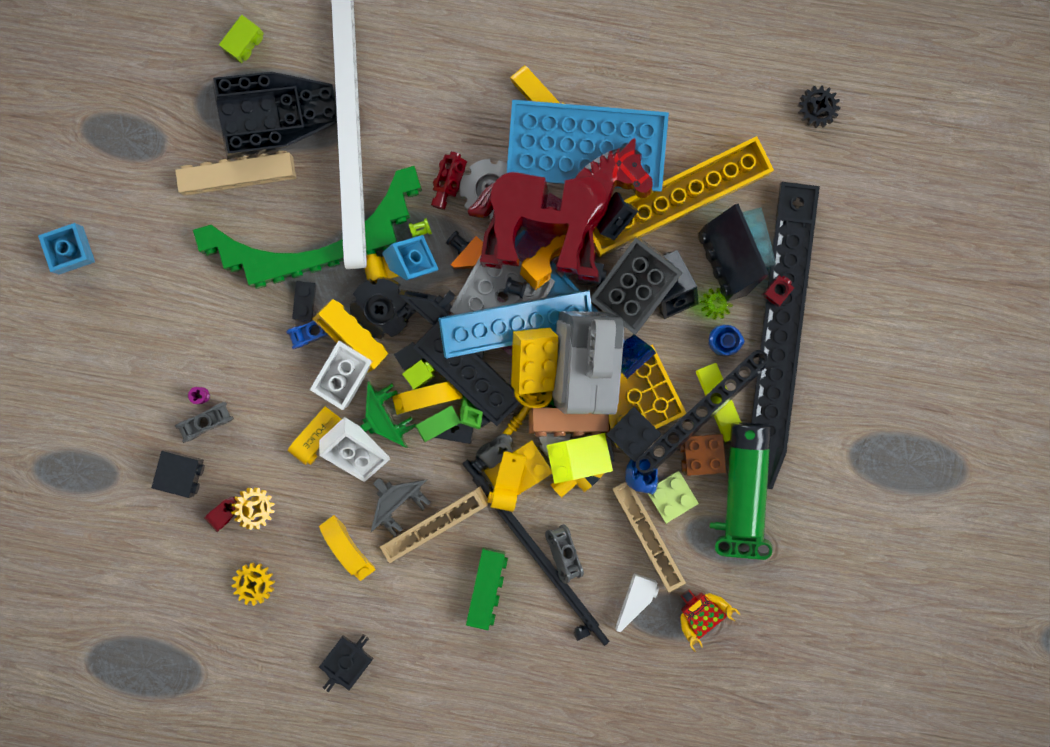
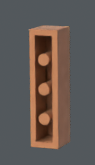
(553, 421)

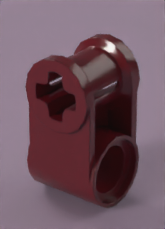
(221, 514)

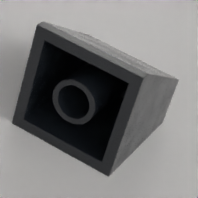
(683, 293)

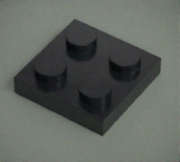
(633, 434)

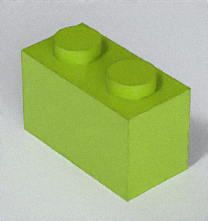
(241, 39)
(419, 374)

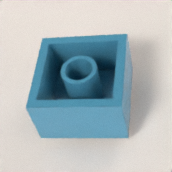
(66, 248)

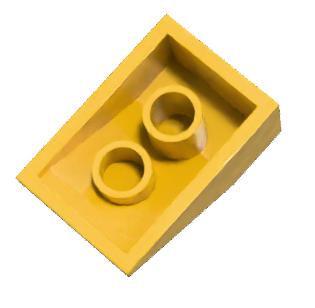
(534, 469)

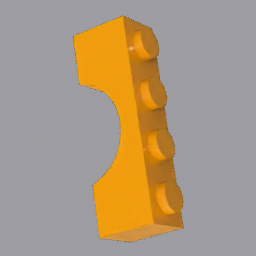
(537, 269)

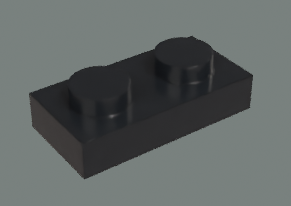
(304, 301)

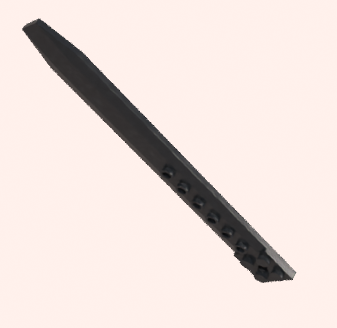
(784, 323)

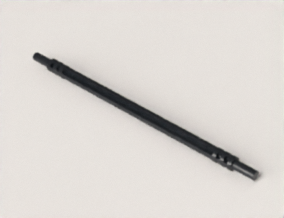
(540, 558)

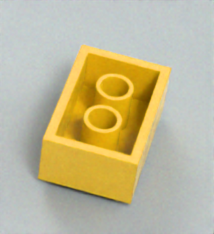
(534, 360)

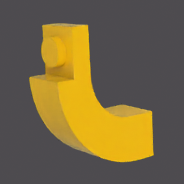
(425, 397)
(345, 549)

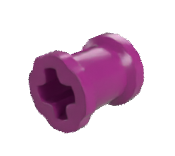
(195, 399)

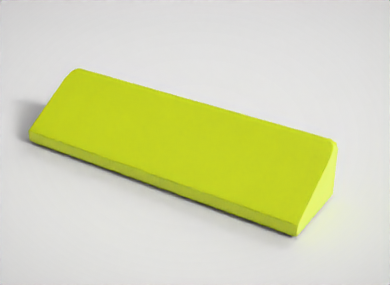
(709, 378)

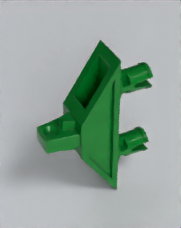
(378, 418)

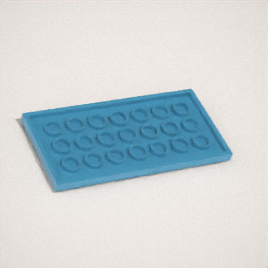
(564, 138)

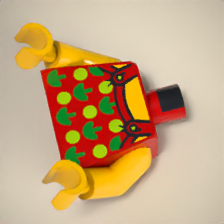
(702, 615)

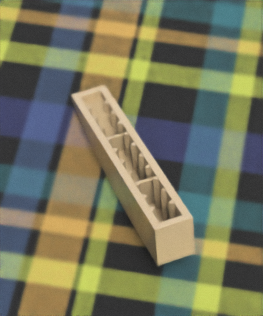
(435, 524)
(649, 537)

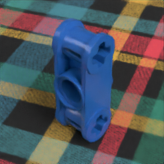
(304, 334)

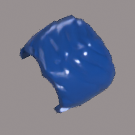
(725, 340)
(638, 482)

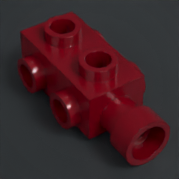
(449, 179)

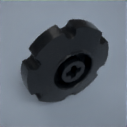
(371, 296)

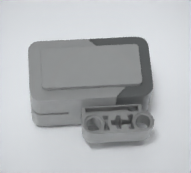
(588, 362)

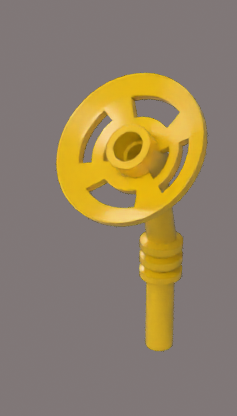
(531, 402)

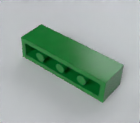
(485, 589)

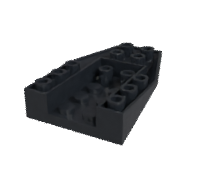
(271, 111)

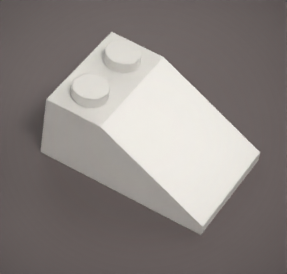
(341, 375)
(352, 450)

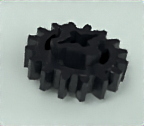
(825, 109)

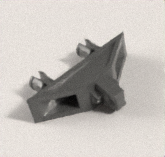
(391, 498)

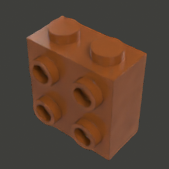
(703, 455)

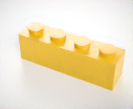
(345, 328)

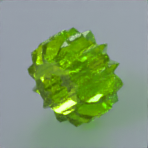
(720, 310)

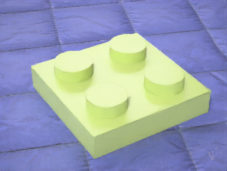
(673, 497)

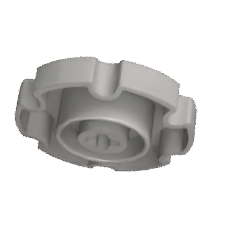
(482, 175)

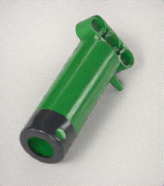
(746, 492)

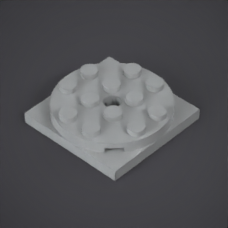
(486, 283)

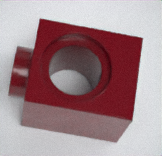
(770, 293)

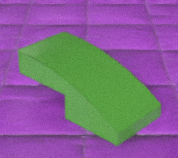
(470, 414)
(438, 424)

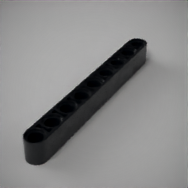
(706, 404)

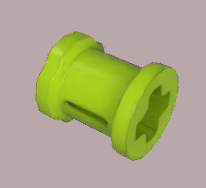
(426, 230)

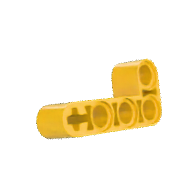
(531, 86)

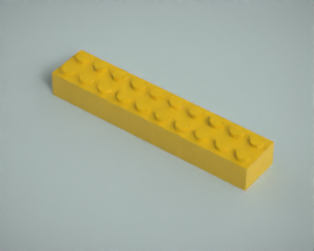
(691, 192)

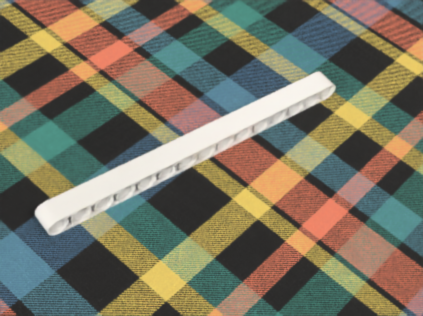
(349, 134)

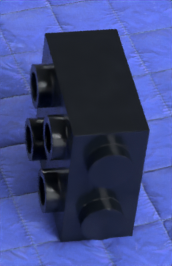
(178, 474)

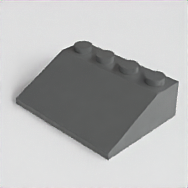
(636, 284)

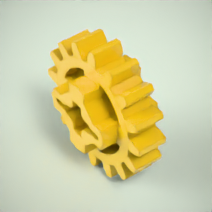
(261, 508)
(249, 577)

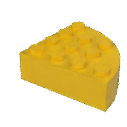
(650, 394)

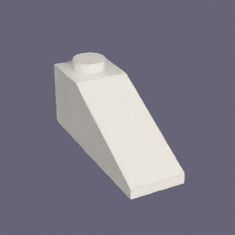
(637, 599)

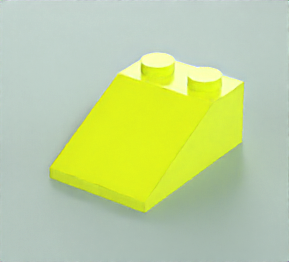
(579, 458)

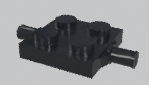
(345, 663)

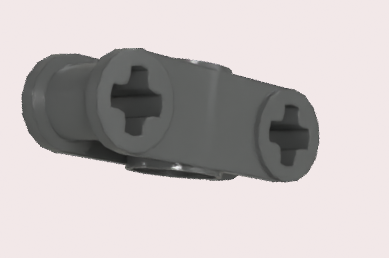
(192, 428)
(564, 543)

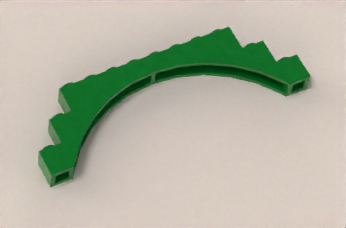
(268, 267)

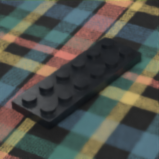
(470, 377)

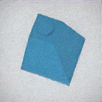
(410, 258)

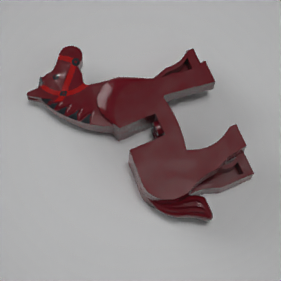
(522, 200)

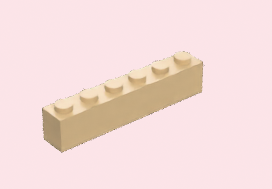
(235, 174)

